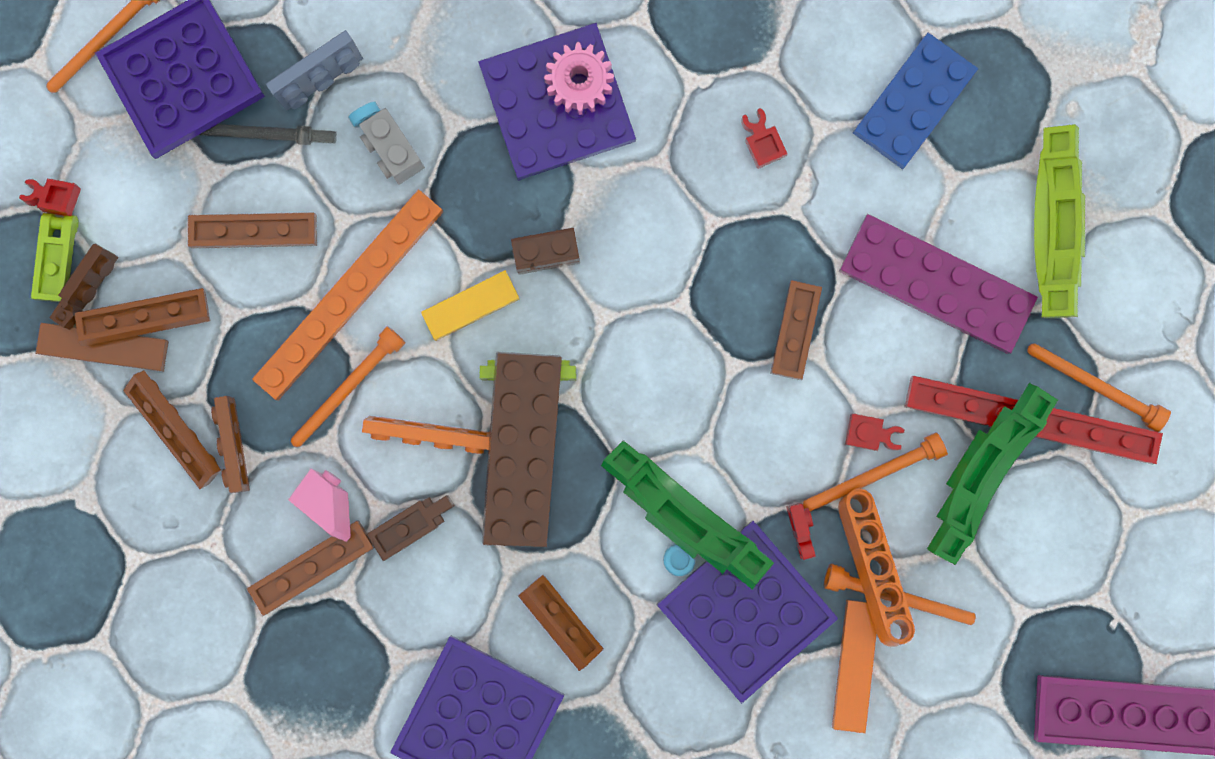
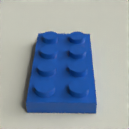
(915, 100)

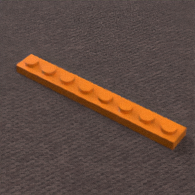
(347, 295)

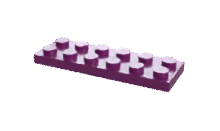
(938, 284)
(1125, 715)

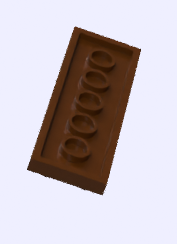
(521, 449)

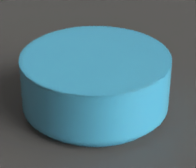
(363, 113)
(678, 561)

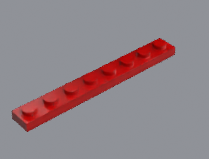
(1061, 425)

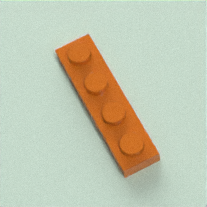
(415, 432)

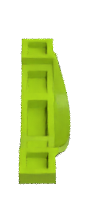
(1059, 222)

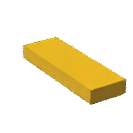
(470, 305)

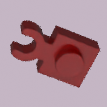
(764, 143)
(54, 197)
(868, 433)
(800, 522)

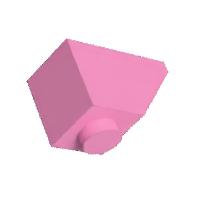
(324, 502)

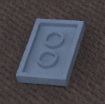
(315, 71)

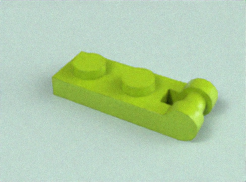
(53, 256)

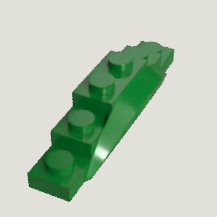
(984, 468)
(684, 517)

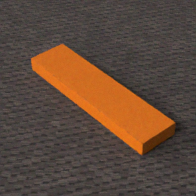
(855, 668)

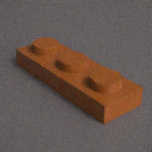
(796, 330)
(230, 444)
(561, 622)

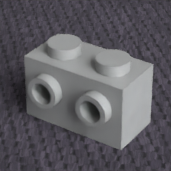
(391, 145)

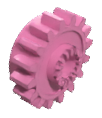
(579, 62)

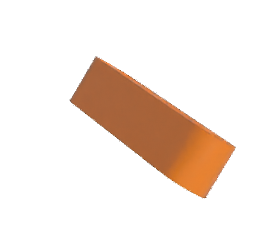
(872, 583)

